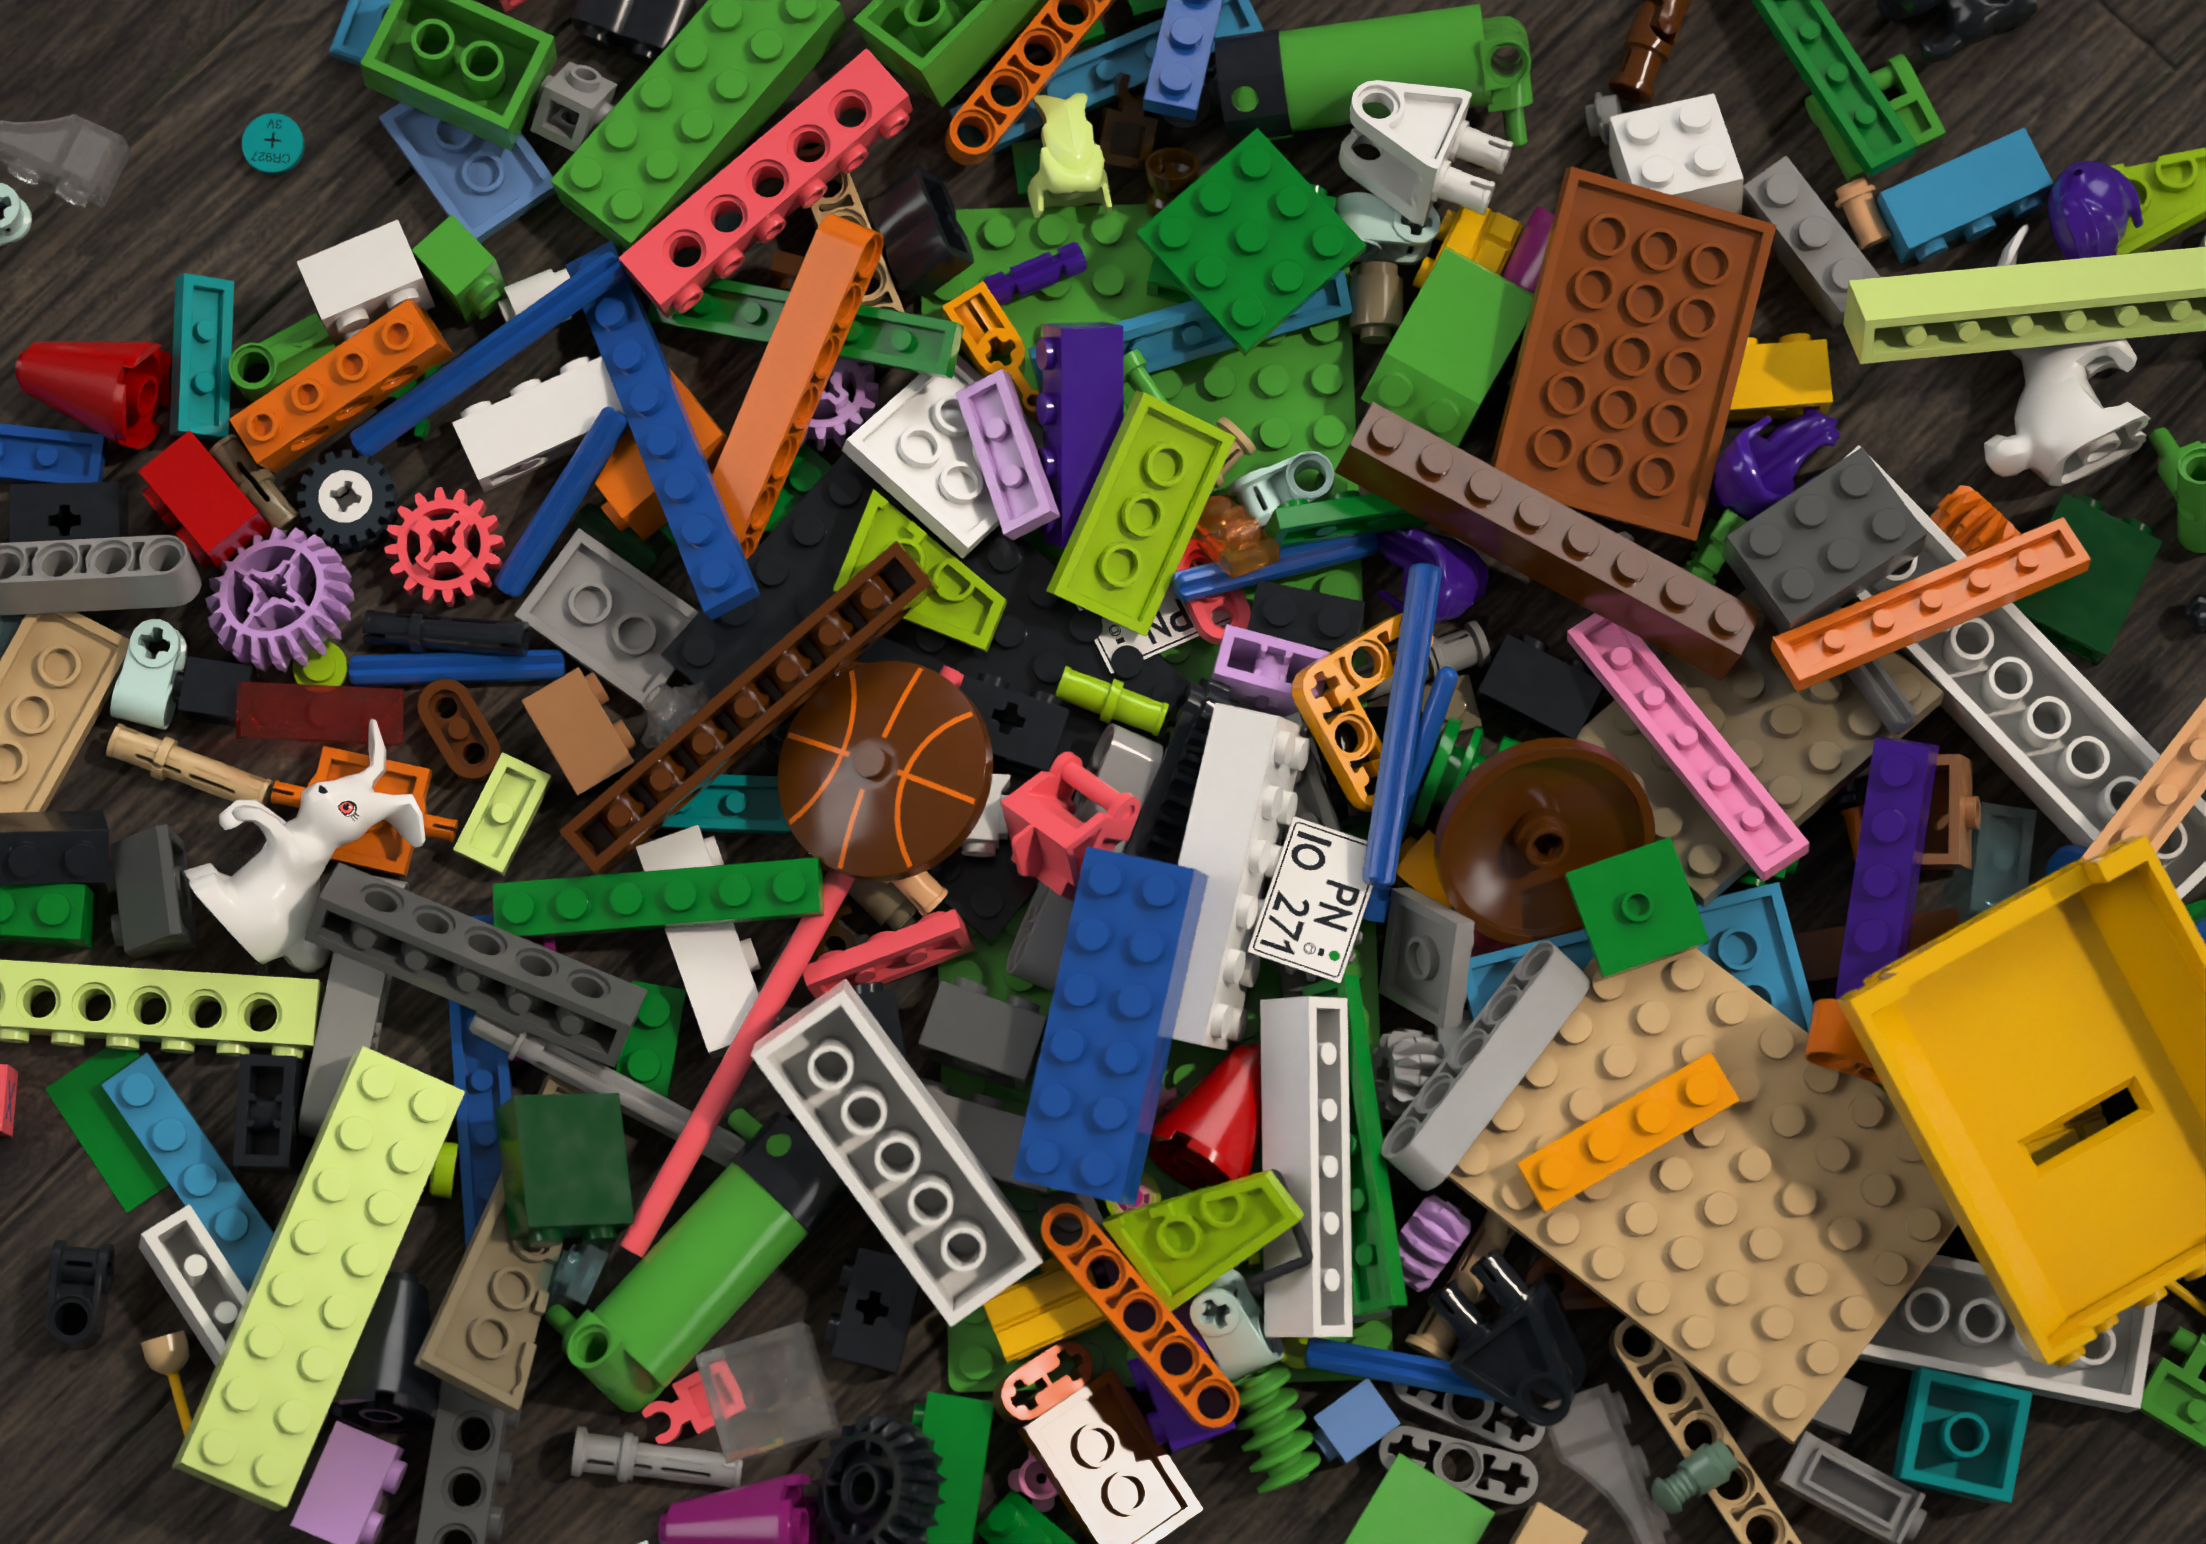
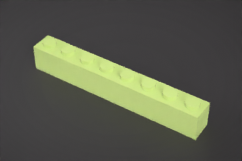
(2027, 305)

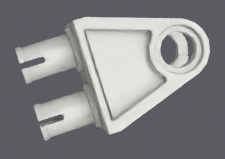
(1418, 147)

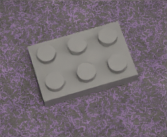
(607, 616)

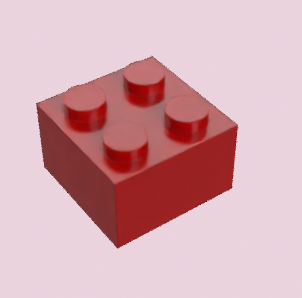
(195, 492)

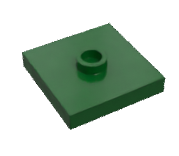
(1636, 908)

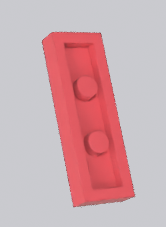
(892, 954)

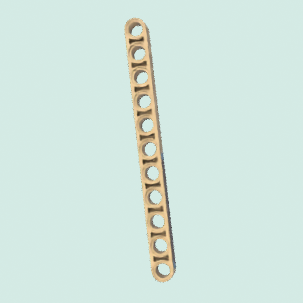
(1695, 1407)

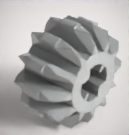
(1402, 1069)

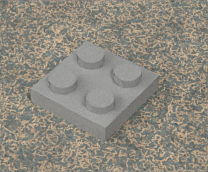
(1426, 957)

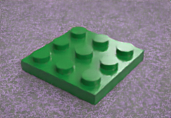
(1250, 241)

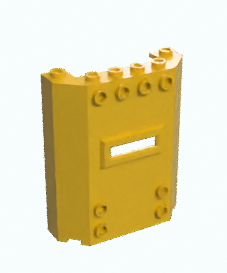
(2023, 1027)

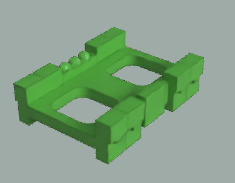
(1710, 546)

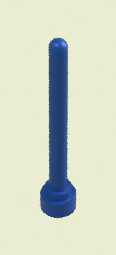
(1428, 732)

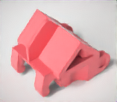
(1048, 837)

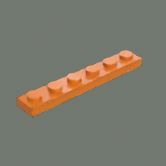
(1930, 604)

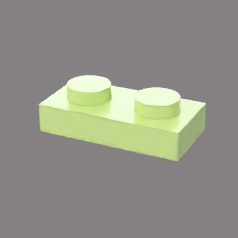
(503, 814)

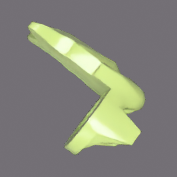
(1068, 158)

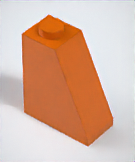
(627, 482)

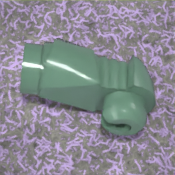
(1696, 1475)

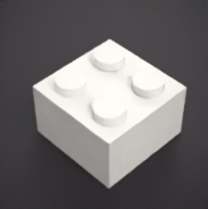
(1678, 152)
(363, 280)

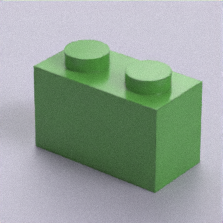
(460, 270)

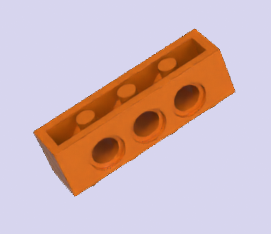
(341, 386)

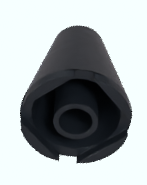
(381, 1373)

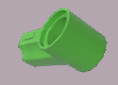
(284, 353)

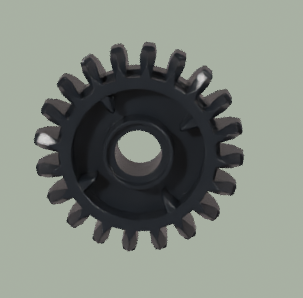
(879, 1484)

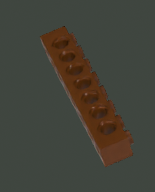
(749, 708)

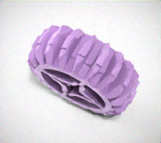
(277, 628)

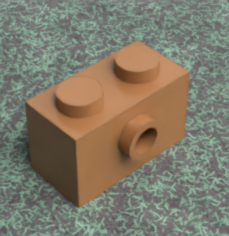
(579, 730)
(1951, 816)

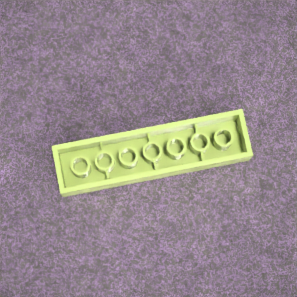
(319, 1279)

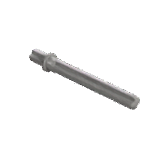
(597, 1078)

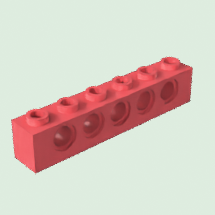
(858, 85)

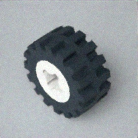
(356, 517)

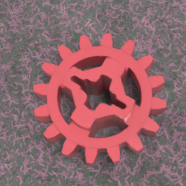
(429, 562)

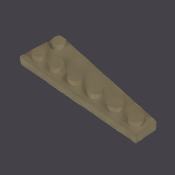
(493, 1305)

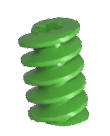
(1274, 1428)

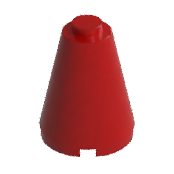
(101, 385)
(1215, 1126)

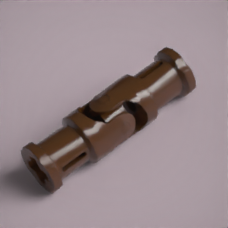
(1647, 47)

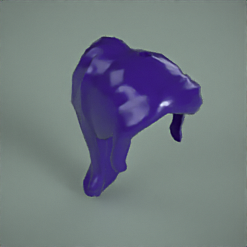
(2091, 209)
(1761, 471)
(1462, 569)

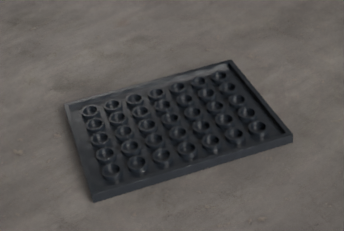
(1029, 650)

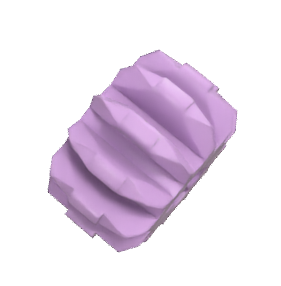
(1430, 1241)

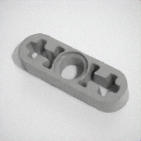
(1500, 1434)
(1501, 1463)

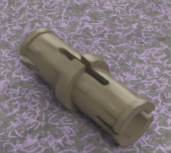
(233, 460)

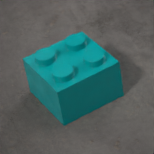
(1961, 1436)

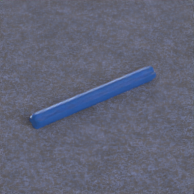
(488, 354)
(1402, 725)

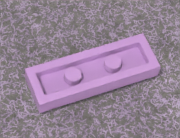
(1007, 454)

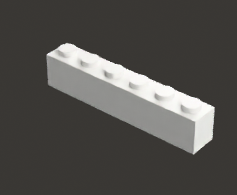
(1310, 1146)

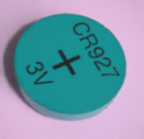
(273, 144)

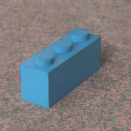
(1964, 197)

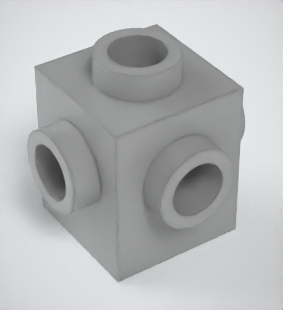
(572, 105)

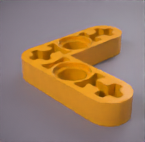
(1343, 691)

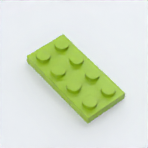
(1141, 513)

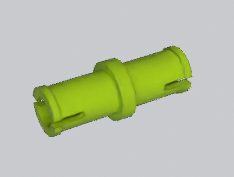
(1111, 701)

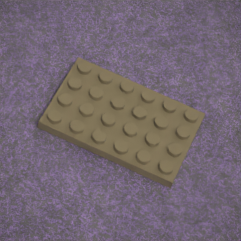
(1792, 741)

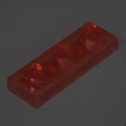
(318, 713)

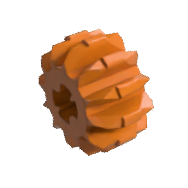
(1972, 521)

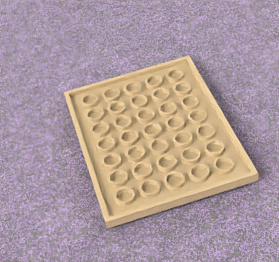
(1751, 1240)

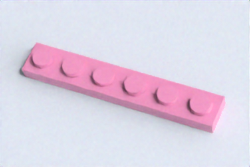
(1689, 745)

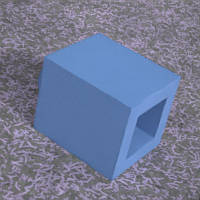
(1353, 1423)

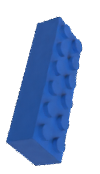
(1110, 1026)

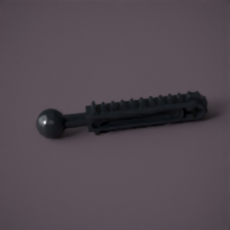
(1166, 810)

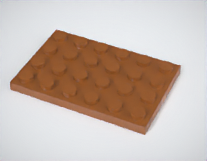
(1632, 353)

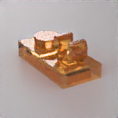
(1233, 537)

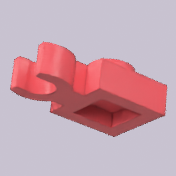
(690, 1407)

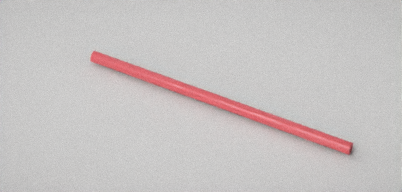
(738, 1058)

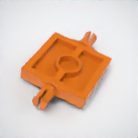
(381, 845)

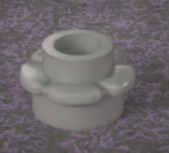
(1599, 115)

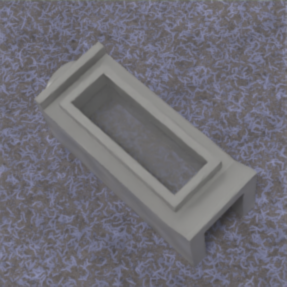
(1852, 1490)

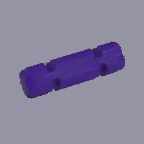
(1037, 273)

